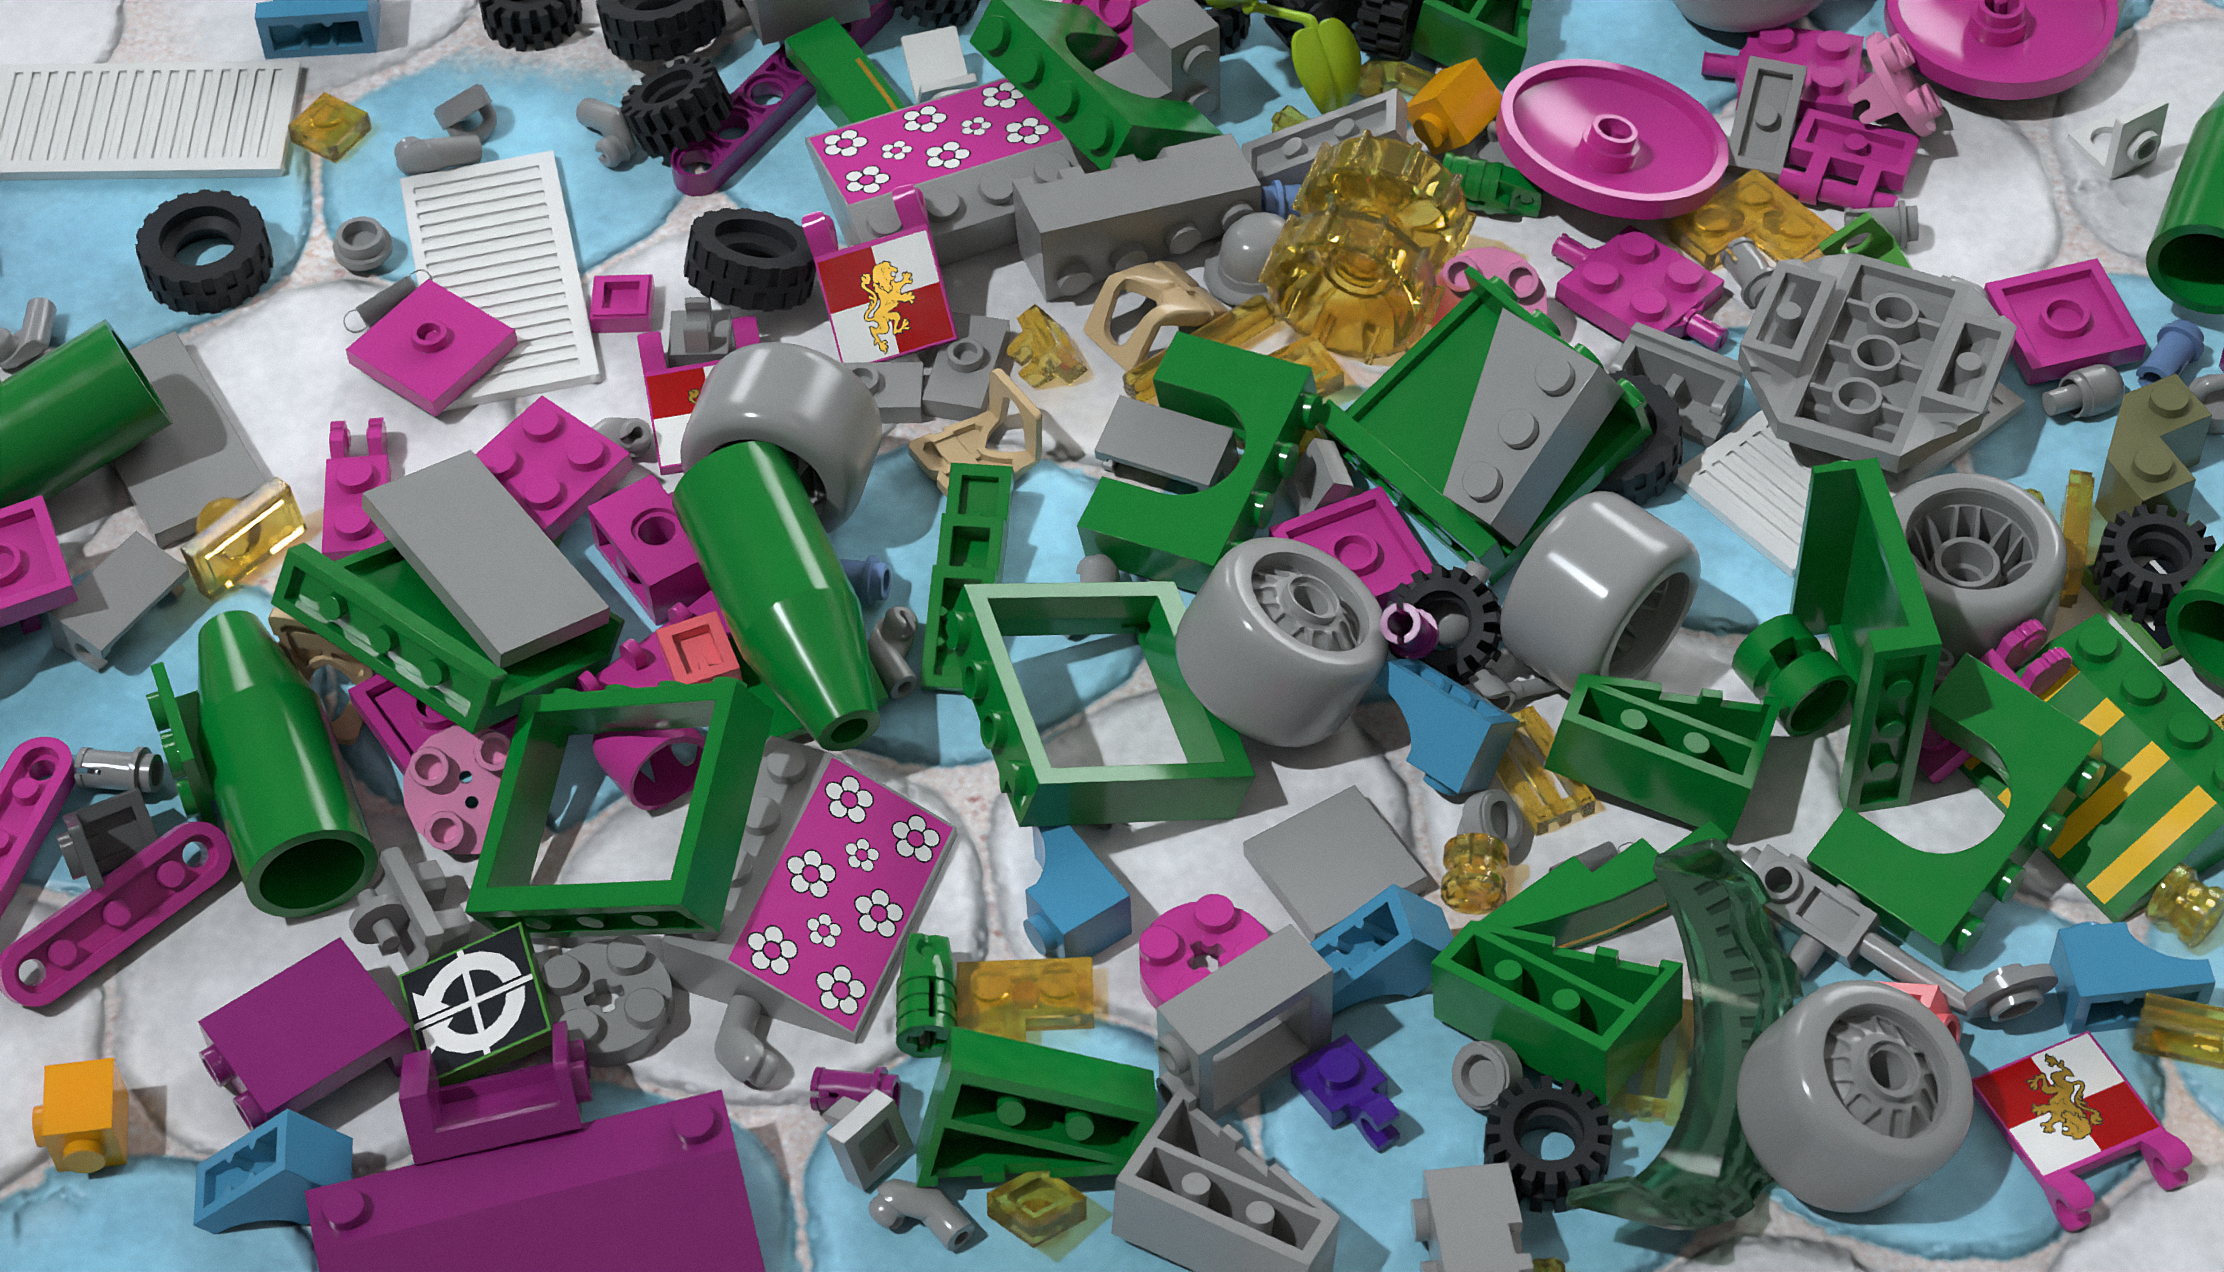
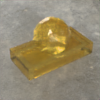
(241, 536)

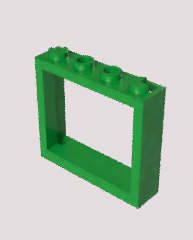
(1202, 789)
(711, 833)

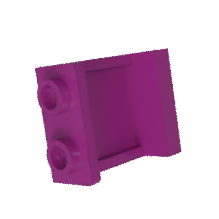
(303, 1035)
(495, 1107)

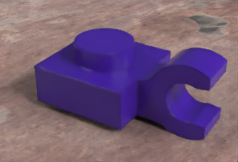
(1345, 1086)

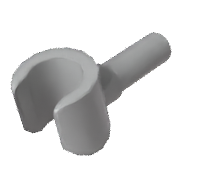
(1503, 694)

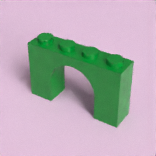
(1051, 60)
(1188, 534)
(1942, 897)

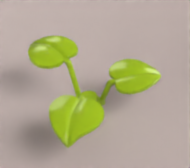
(1322, 53)

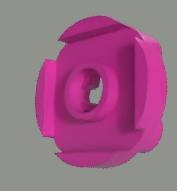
(1188, 931)

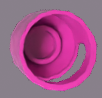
(625, 752)

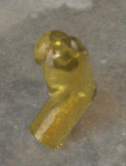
(1393, 74)

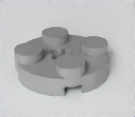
(618, 968)

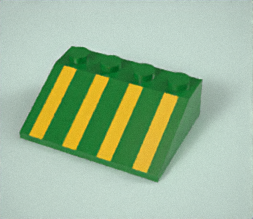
(2160, 778)

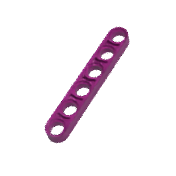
(759, 120)

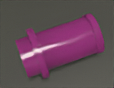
(1420, 639)
(852, 1084)

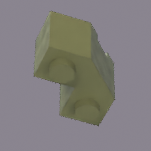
(2151, 447)

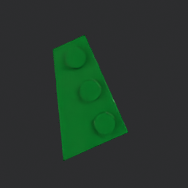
(1475, 28)
(1664, 748)
(1557, 1005)
(1030, 1109)

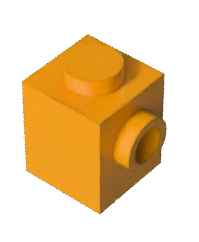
(1453, 107)
(83, 1115)

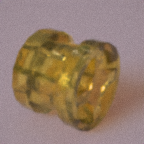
(1474, 873)
(2186, 905)

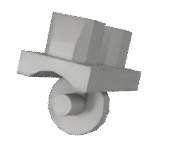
(400, 913)

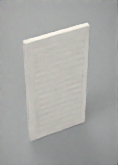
(146, 119)
(507, 248)
(1763, 482)

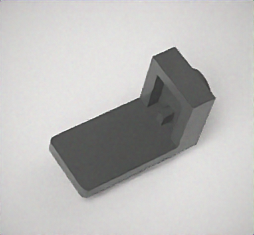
(105, 835)

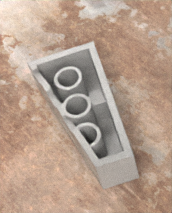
(1130, 214)

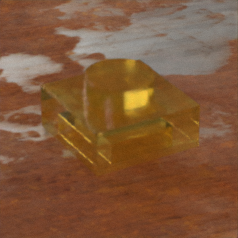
(329, 127)
(1036, 1207)

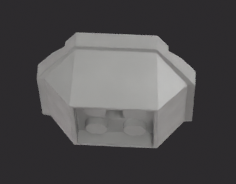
(1873, 358)

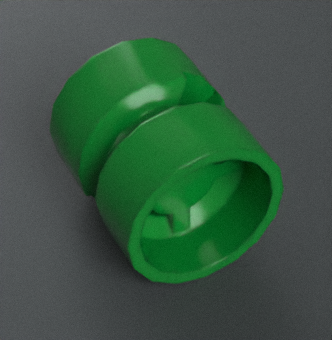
(1787, 663)

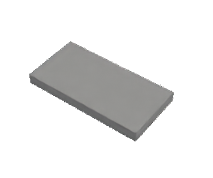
(189, 460)
(485, 559)

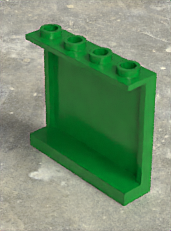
(1414, 415)
(1867, 596)
(399, 628)

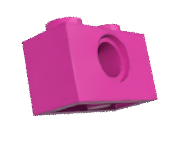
(647, 547)

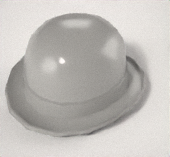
(1238, 258)

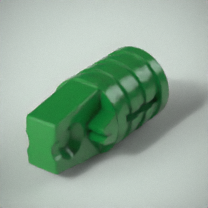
(1495, 186)
(925, 996)

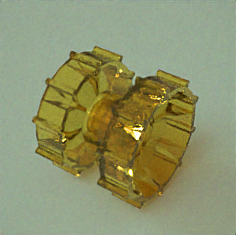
(1367, 246)

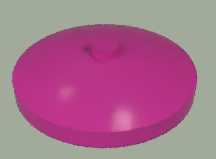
(2005, 44)
(1611, 139)

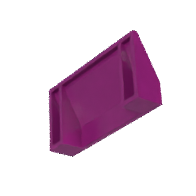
(609, 1197)

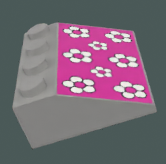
(956, 152)
(816, 894)

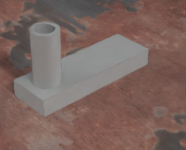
(1291, 151)

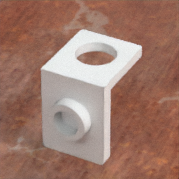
(936, 64)
(2133, 138)

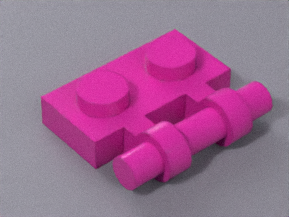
(1852, 151)

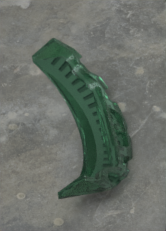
(1738, 991)

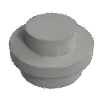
(362, 244)

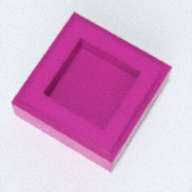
(622, 303)

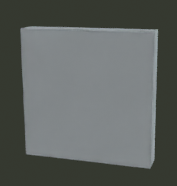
(1332, 861)

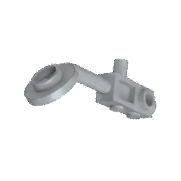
(1841, 926)

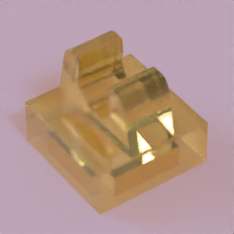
(1048, 347)

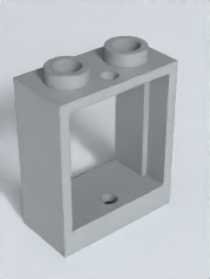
(1245, 1024)

